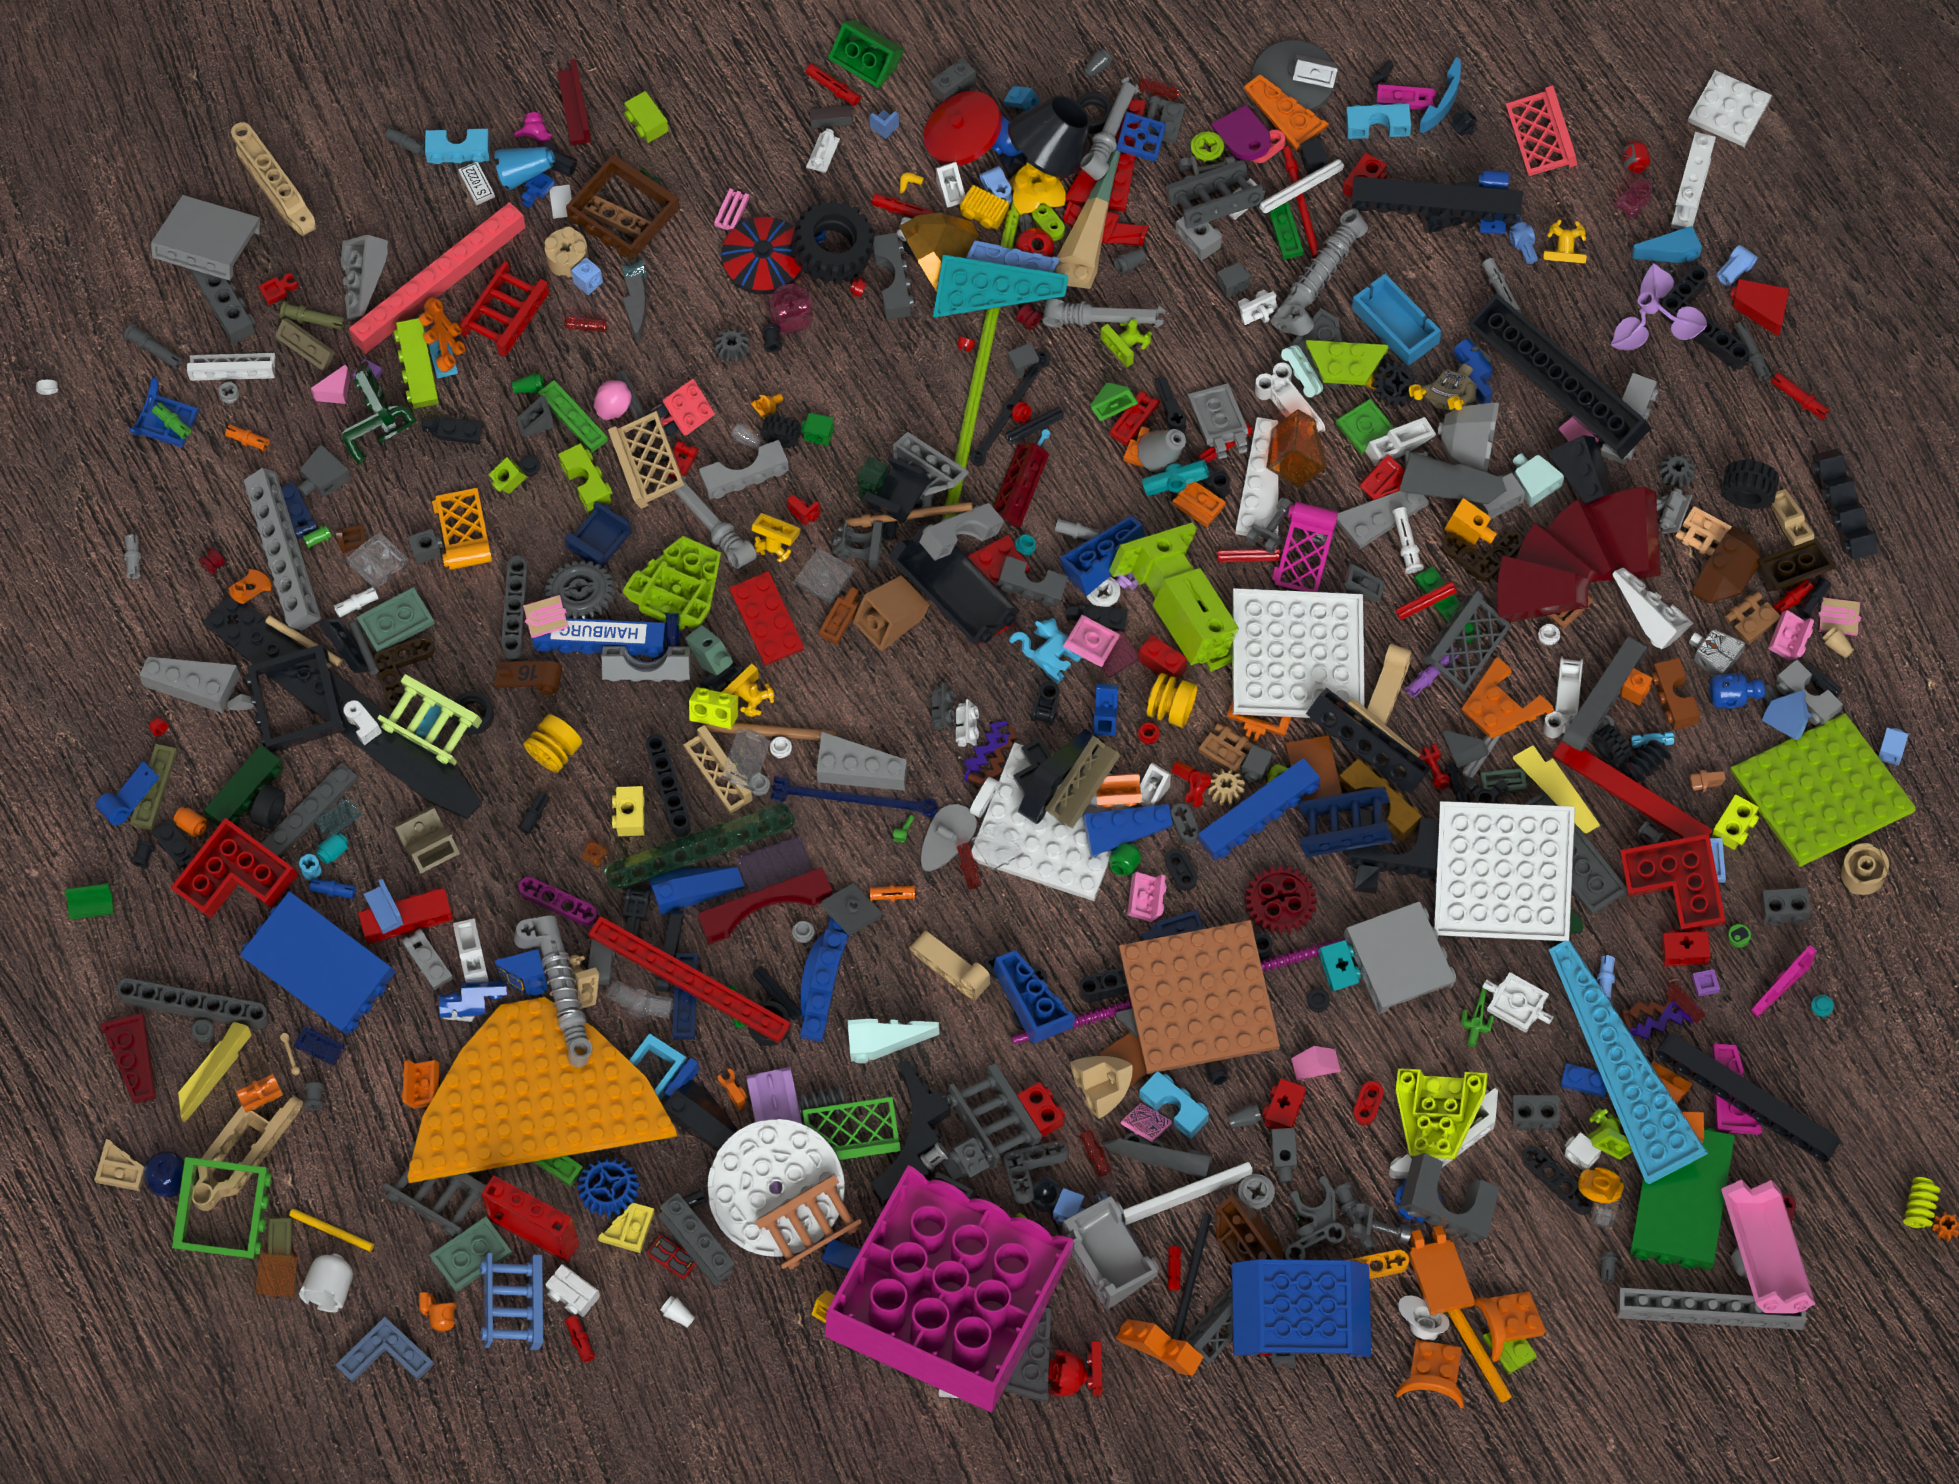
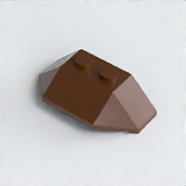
(1728, 567)
(1243, 1233)

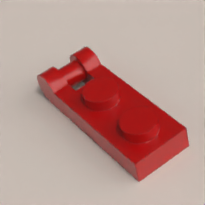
(1134, 418)

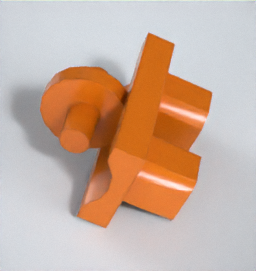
(259, 1093)

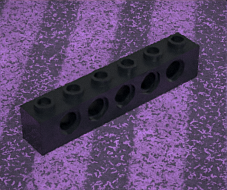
(1380, 741)

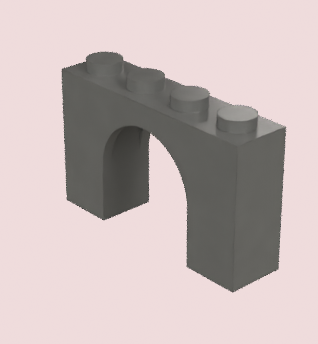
(1422, 1200)

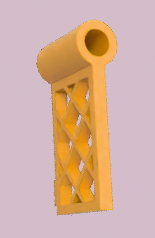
(467, 551)

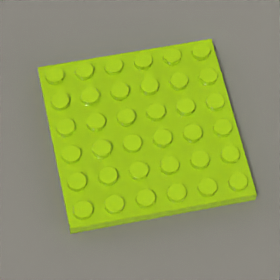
(1822, 790)

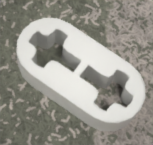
(984, 797)

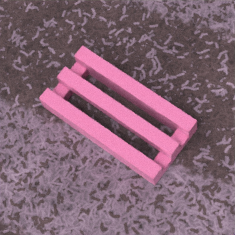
(737, 195)

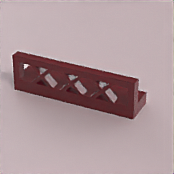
(574, 105)
(1022, 484)

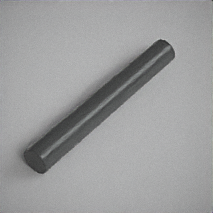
(364, 647)

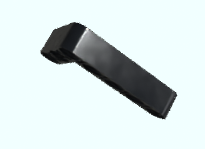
(1715, 332)
(1052, 774)

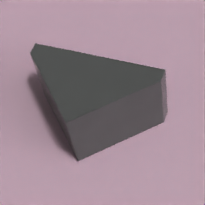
(535, 418)
(1465, 748)

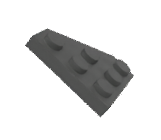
(1325, 329)

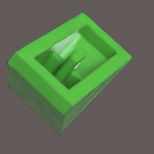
(1112, 400)

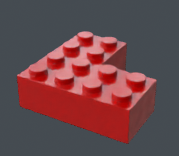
(229, 860)
(1686, 868)

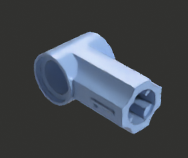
(1739, 261)

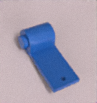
(1494, 180)
(119, 807)

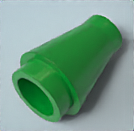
(529, 384)

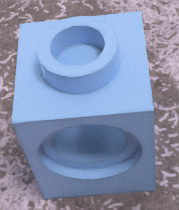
(587, 276)
(1893, 746)

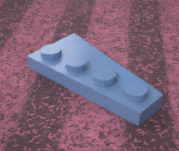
(1012, 257)

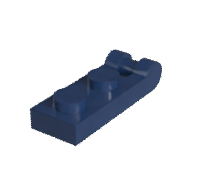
(297, 510)

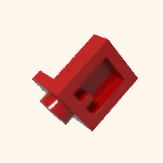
(802, 511)

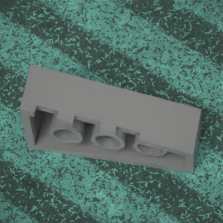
(191, 681)

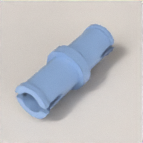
(1606, 975)

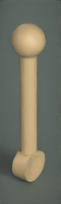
(285, 1038)

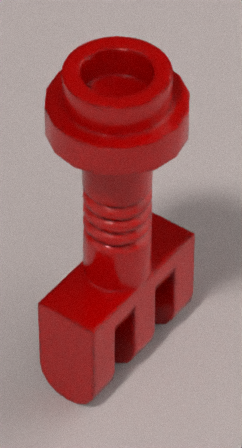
(1441, 780)

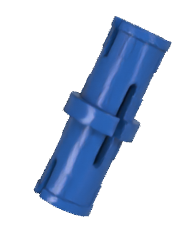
(332, 888)

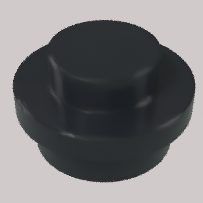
(530, 465)

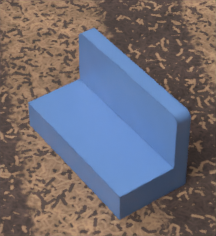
(383, 908)

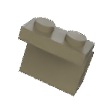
(426, 840)

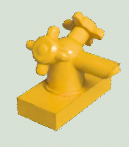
(1565, 247)
(776, 534)
(744, 688)

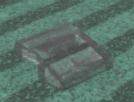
(377, 560)

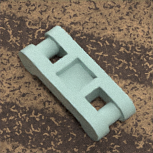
(1302, 370)

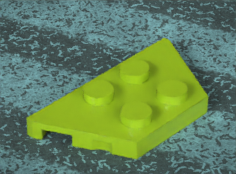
(1346, 361)

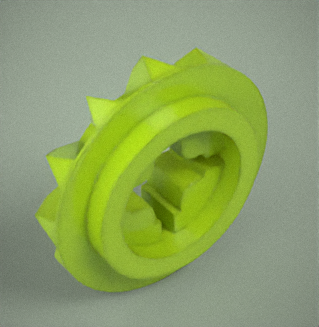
(1210, 139)

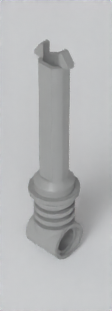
(1104, 142)
(1058, 313)
(722, 534)

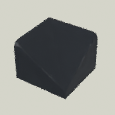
(1367, 879)

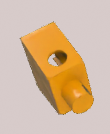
(1470, 523)

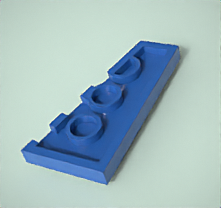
(1111, 828)

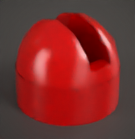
(966, 342)
(158, 726)

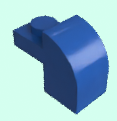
(1106, 709)

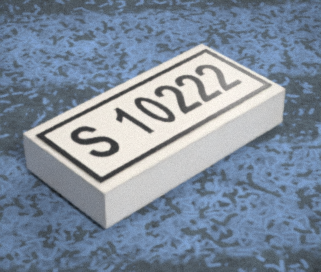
(476, 183)

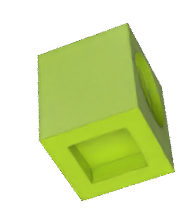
(516, 476)

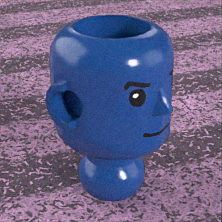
(1733, 690)

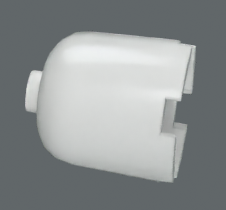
(327, 1283)

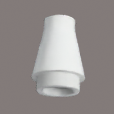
(676, 1311)

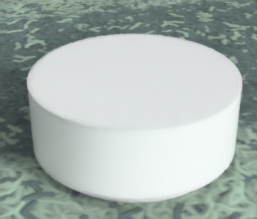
(47, 387)

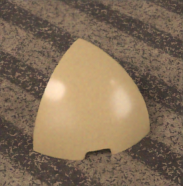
(1102, 1081)

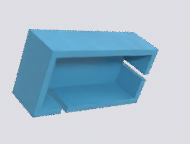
(1396, 320)

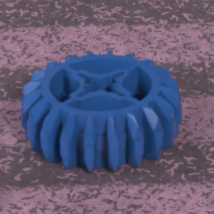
(599, 1190)

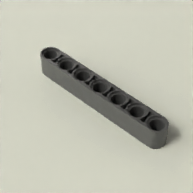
(1604, 694)
(185, 996)

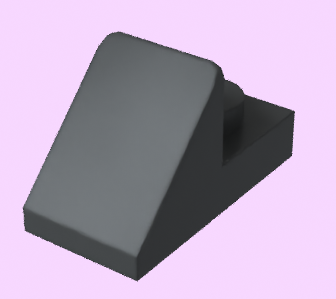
(1362, 582)

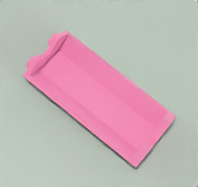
(1768, 1247)

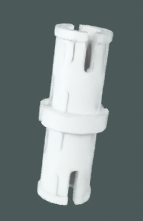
(355, 602)

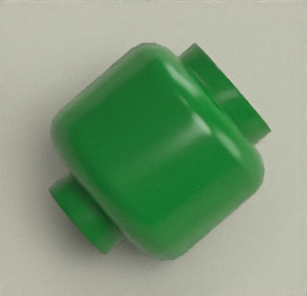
(1125, 859)

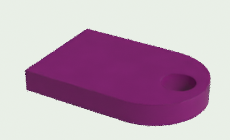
(1241, 132)

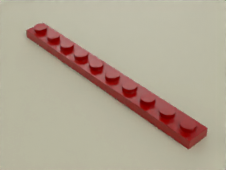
(689, 979)

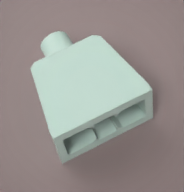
(1536, 478)

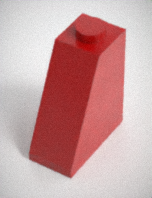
(1761, 303)

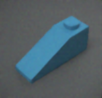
(1671, 247)

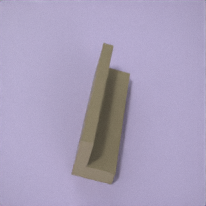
(1084, 784)

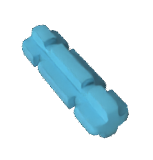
(1638, 740)

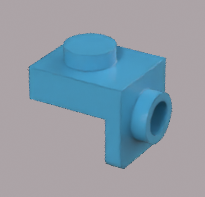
(1021, 98)

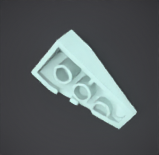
(874, 1040)

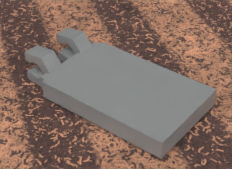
(1219, 418)

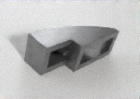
(635, 305)

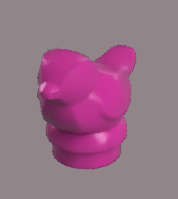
(534, 128)

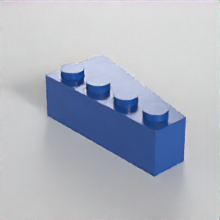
(1090, 562)
(1033, 1002)

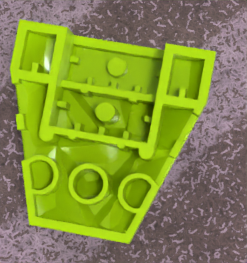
(677, 583)

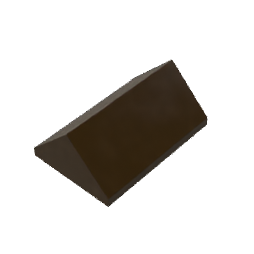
(1794, 565)

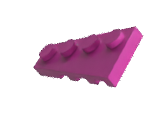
(1727, 1117)

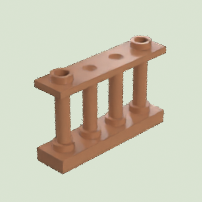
(809, 1199)

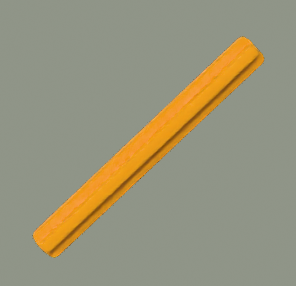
(1480, 1355)

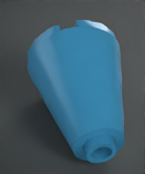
(522, 164)

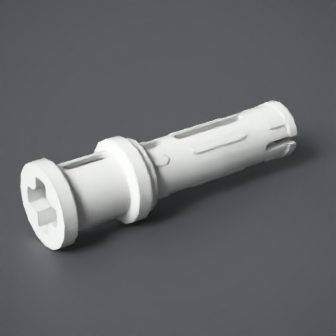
(1407, 551)

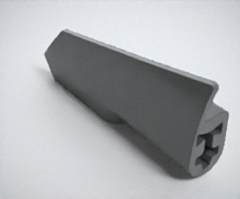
(1450, 481)
(1155, 1153)

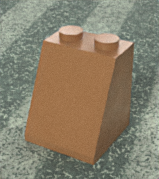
(890, 612)

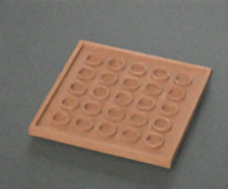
(1199, 997)

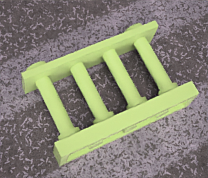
(448, 709)

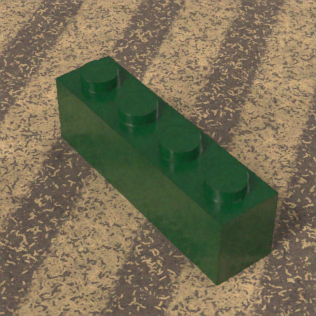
(244, 787)

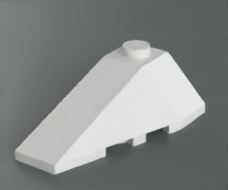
(1658, 620)

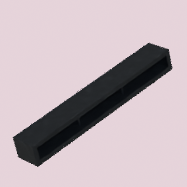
(1437, 199)

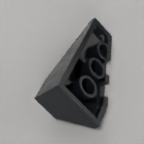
(700, 1115)

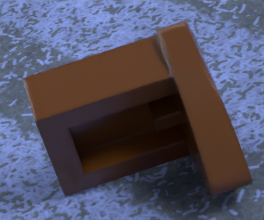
(350, 537)

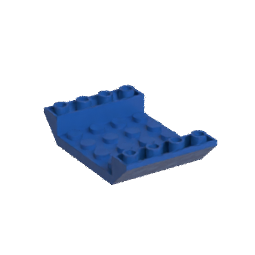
(1301, 1307)

